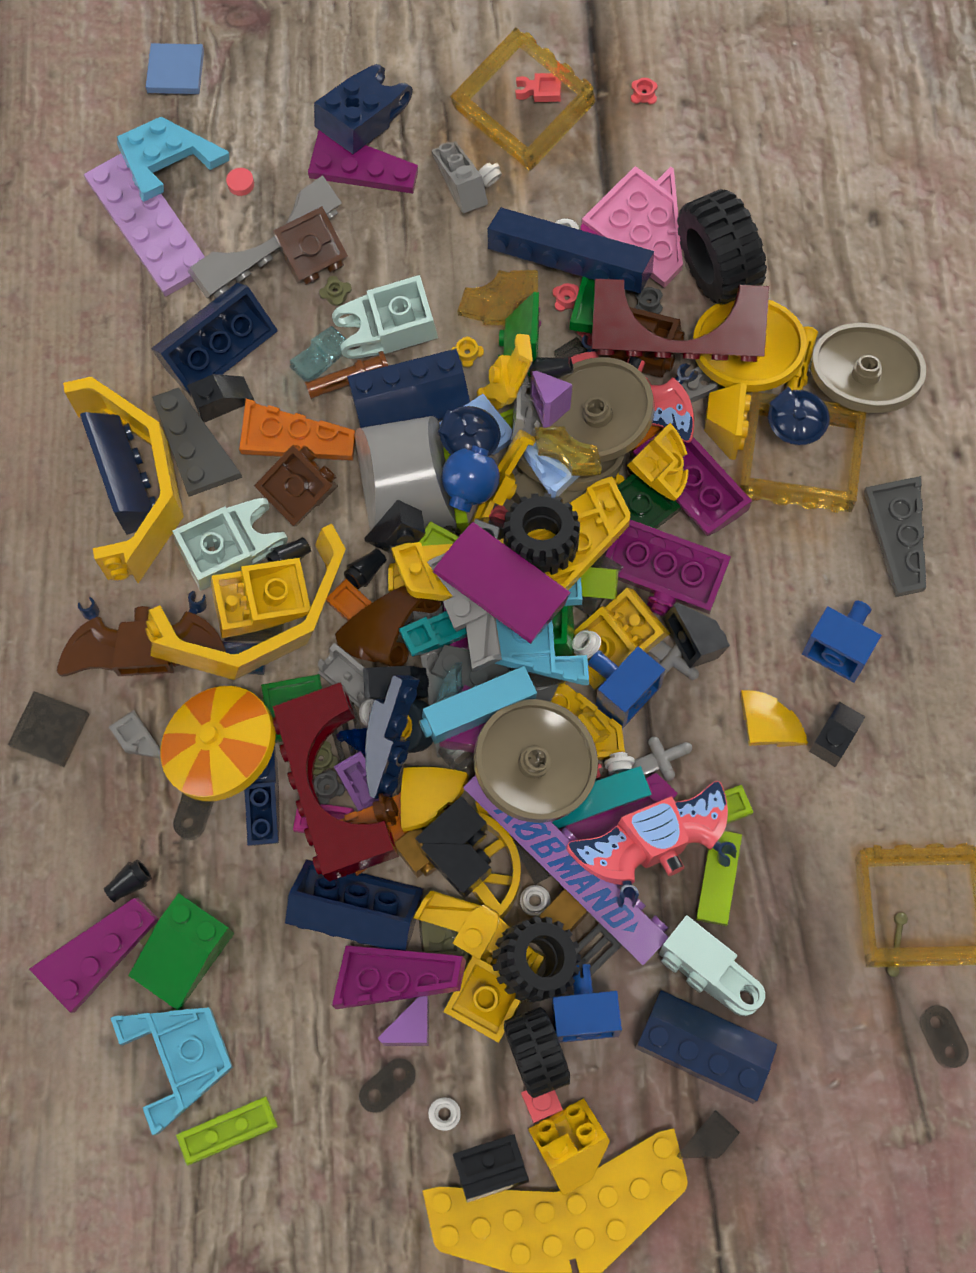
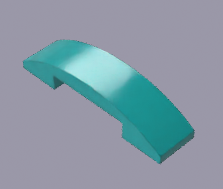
(430, 634)
(609, 794)

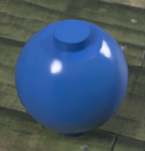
(470, 477)

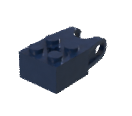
(360, 108)

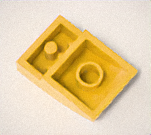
(260, 597)
(622, 628)
(482, 999)

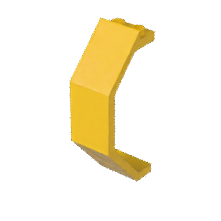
(140, 551)
(233, 666)

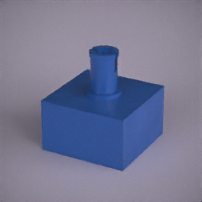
(842, 641)
(626, 686)
(586, 1013)

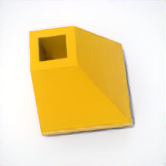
(727, 418)
(571, 1145)

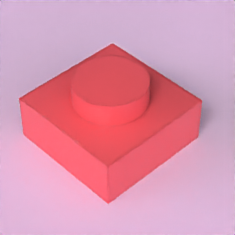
(542, 1106)

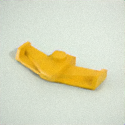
(508, 374)
(507, 480)
(477, 924)

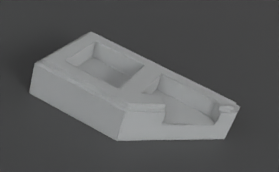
(134, 736)

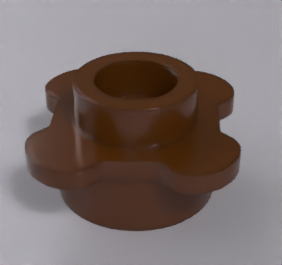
(385, 809)

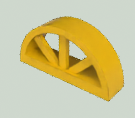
(482, 892)

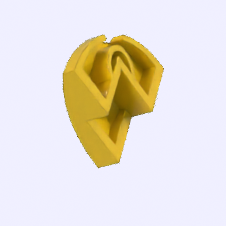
(662, 463)
(770, 721)
(427, 792)

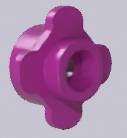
(660, 603)

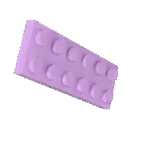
(148, 225)

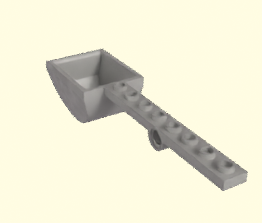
(406, 465)

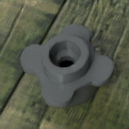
(654, 296)
(327, 778)

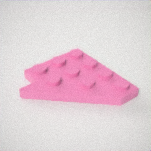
(645, 216)

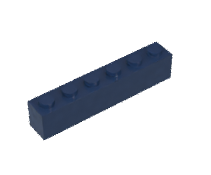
(570, 249)

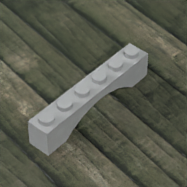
(219, 269)

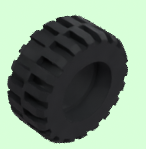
(721, 245)

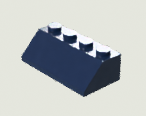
(215, 337)
(410, 389)
(119, 468)
(354, 907)
(707, 1047)

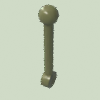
(900, 919)

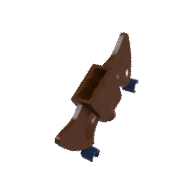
(128, 647)

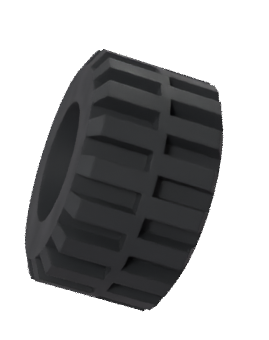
(546, 514)
(559, 956)
(537, 1052)

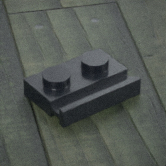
(490, 1168)

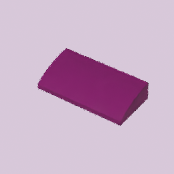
(710, 493)
(669, 565)
(502, 582)

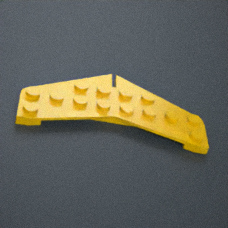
(601, 518)
(546, 1230)

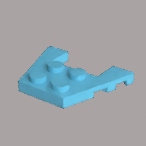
(160, 145)
(540, 654)
(189, 1052)

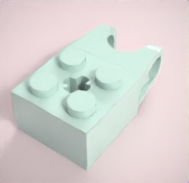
(387, 319)
(231, 535)
(710, 967)

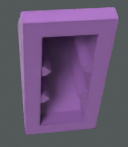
(550, 397)
(353, 777)
(410, 1027)

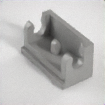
(524, 413)
(344, 669)

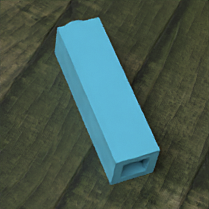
(475, 705)

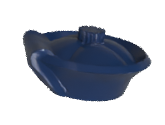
(798, 416)
(469, 427)

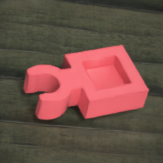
(544, 88)

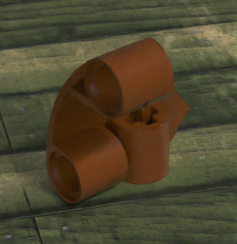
(375, 629)

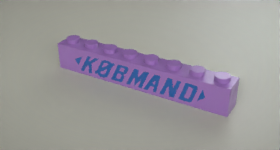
(549, 847)

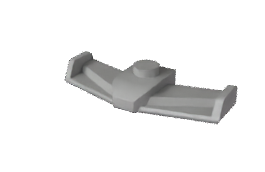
(480, 625)

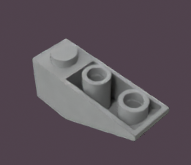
(460, 176)

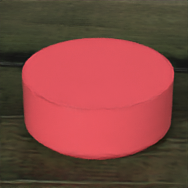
(240, 181)

